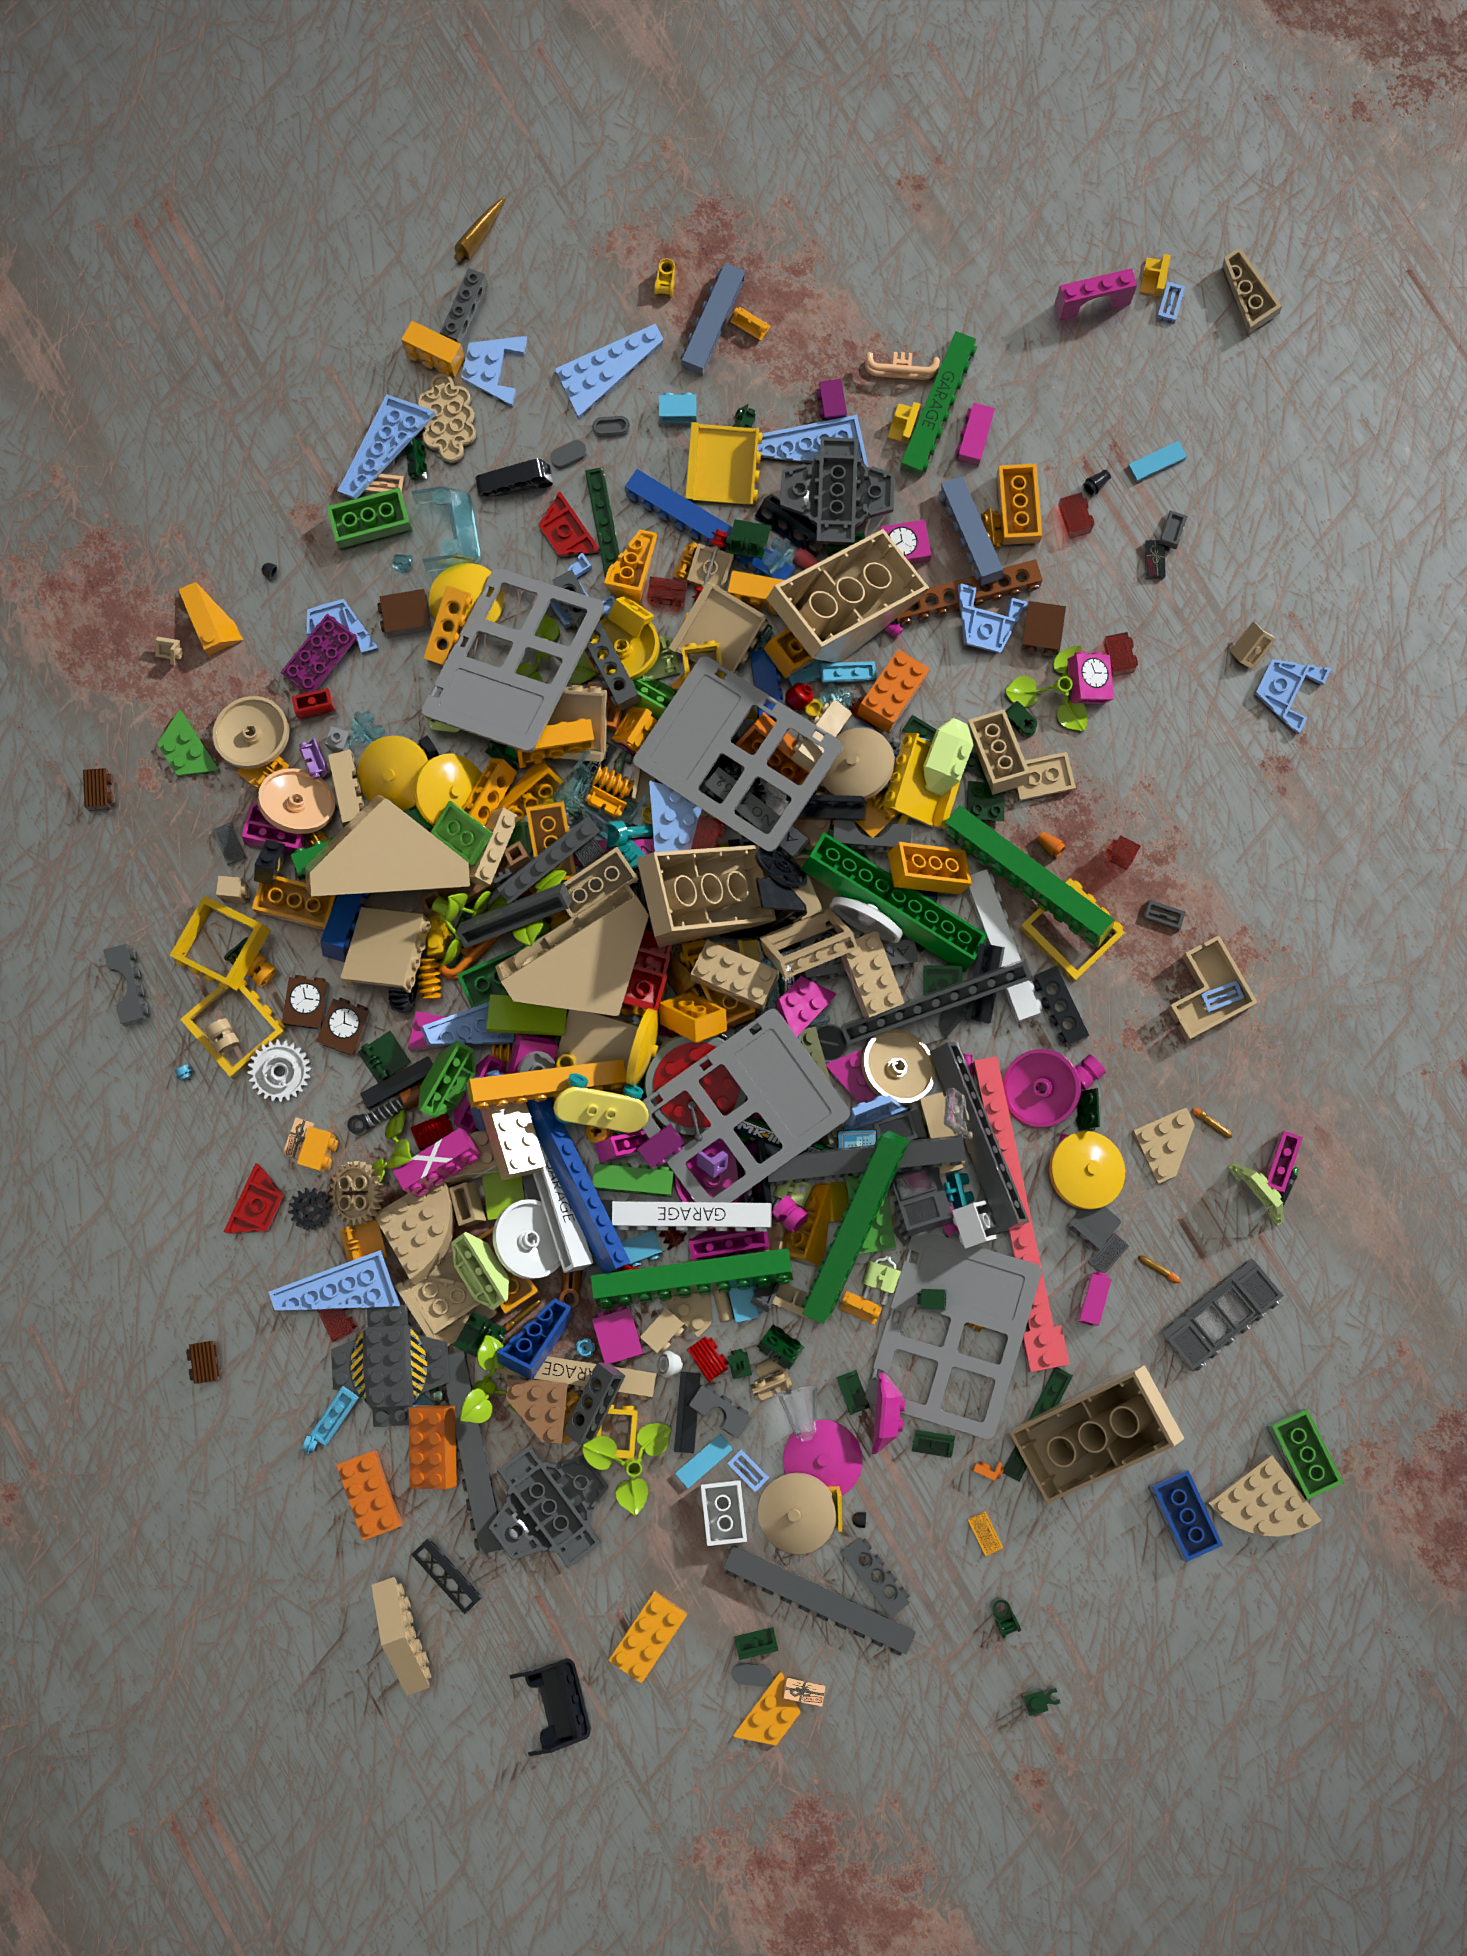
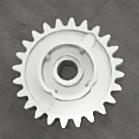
(274, 1056)

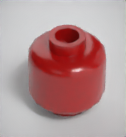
(799, 696)

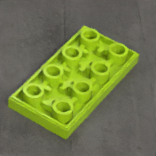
(524, 1018)
(501, 1193)

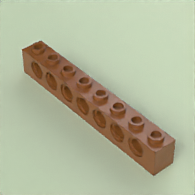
(1028, 570)

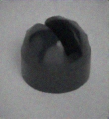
(269, 570)
(859, 1519)

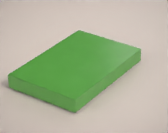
(461, 833)

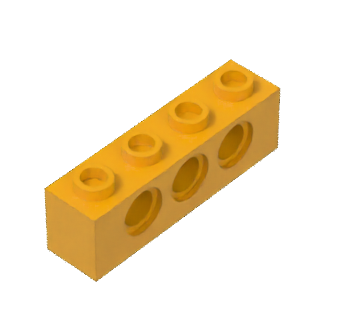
(439, 632)
(489, 790)

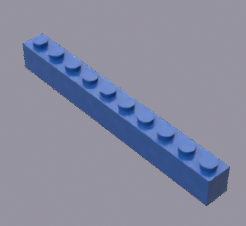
(691, 518)
(577, 1187)

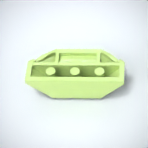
(947, 756)
(480, 1270)

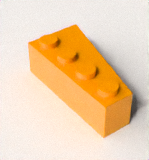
(558, 739)

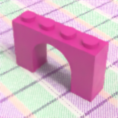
(1118, 286)

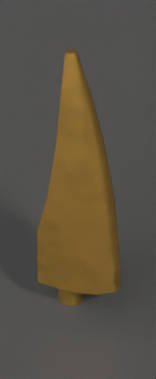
(477, 232)
(680, 978)

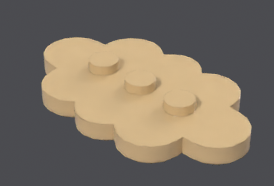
(453, 420)

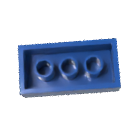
(1185, 1515)

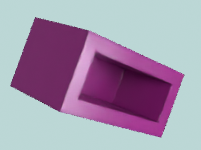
(832, 399)
(661, 1145)

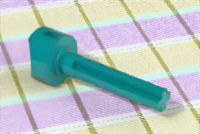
(619, 833)

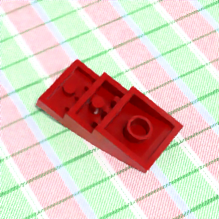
(648, 974)

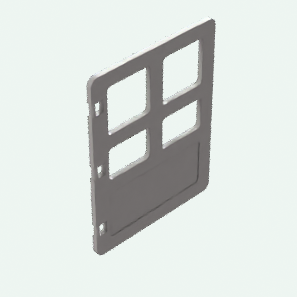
(496, 699)
(700, 729)
(780, 1086)
(981, 1291)

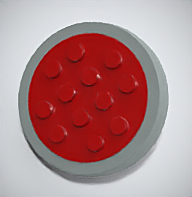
(719, 1084)

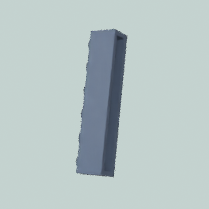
(713, 319)
(971, 531)

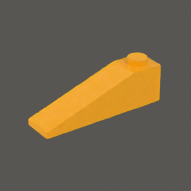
(632, 567)
(211, 623)
(532, 789)
(809, 1241)

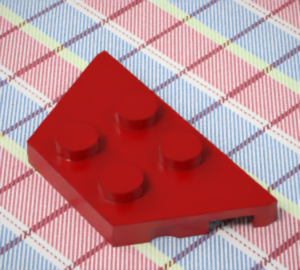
(566, 530)
(256, 1204)

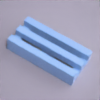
(1166, 316)
(1207, 1002)
(760, 1482)

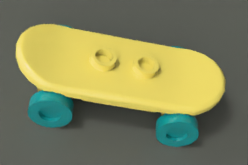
(600, 1108)

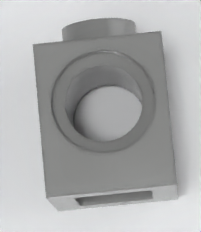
(338, 739)

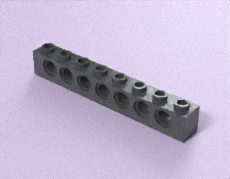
(628, 695)

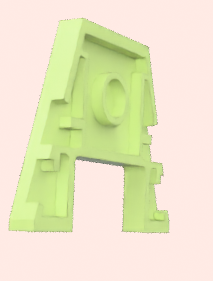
(1259, 1186)

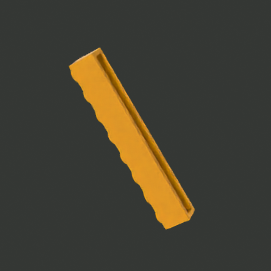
(543, 1083)

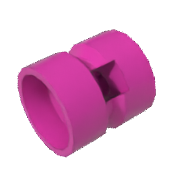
(1089, 1070)
(790, 1214)

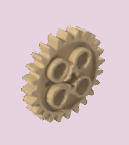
(356, 1177)

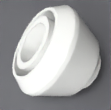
(669, 1364)

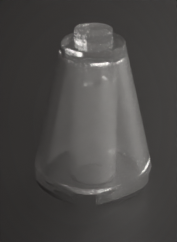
(801, 1410)

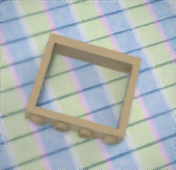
(813, 954)

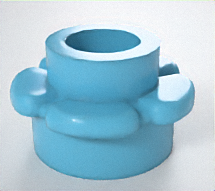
(183, 1072)
(580, 1348)
(309, 1444)

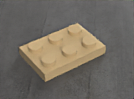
(1047, 777)

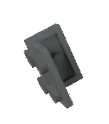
(1094, 1226)

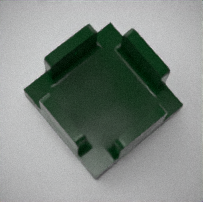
(940, 976)

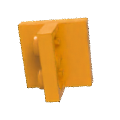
(634, 728)

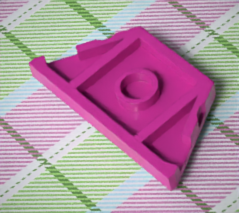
(803, 1003)

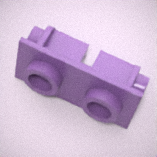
(311, 751)

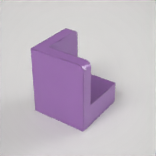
(712, 1164)

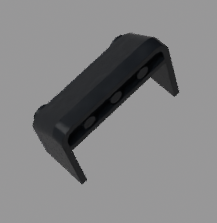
(776, 896)
(562, 1704)

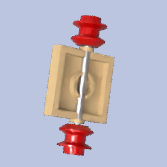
(711, 563)

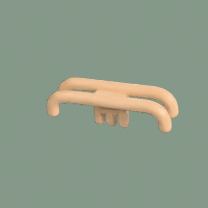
(901, 368)

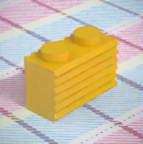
(438, 938)

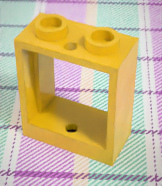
(692, 648)
(626, 1410)

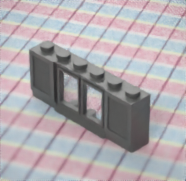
(920, 1190)
(1222, 1315)

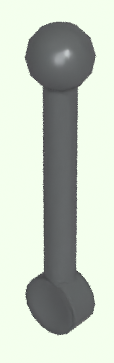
(691, 1105)

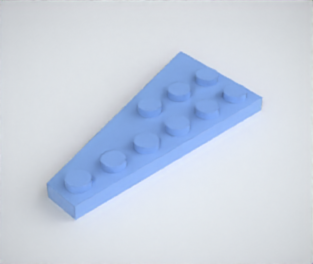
(601, 370)
(386, 437)
(803, 441)
(672, 819)
(467, 1028)
(350, 1285)

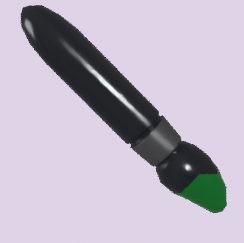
(1293, 1176)

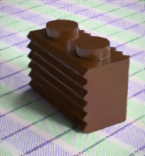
(97, 789)
(203, 1362)

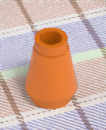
(1051, 844)

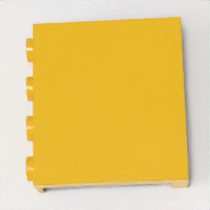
(723, 464)
(907, 786)

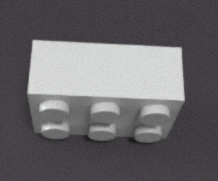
(976, 1224)
(723, 1512)

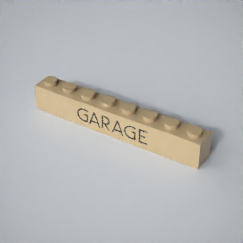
(579, 1373)

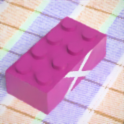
(437, 1163)

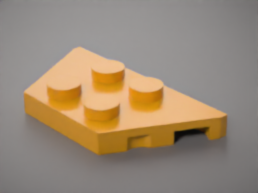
(769, 1716)

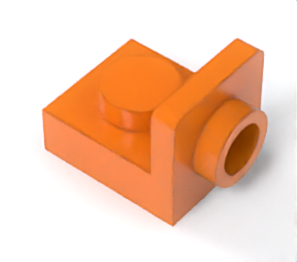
(984, 1470)

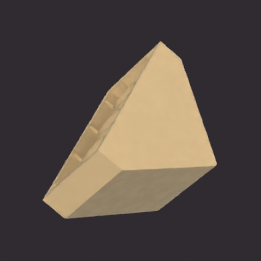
(848, 597)
(384, 853)
(702, 892)
(583, 960)
(1096, 1433)

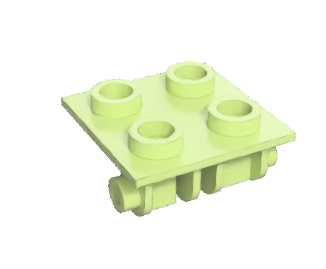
(666, 662)

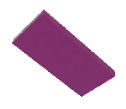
(319, 654)

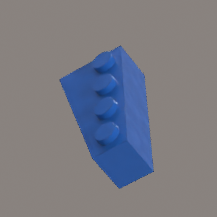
(766, 678)
(341, 925)
(537, 1339)

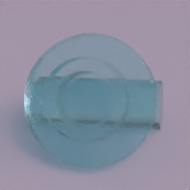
(402, 562)

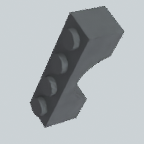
(849, 835)
(131, 1008)

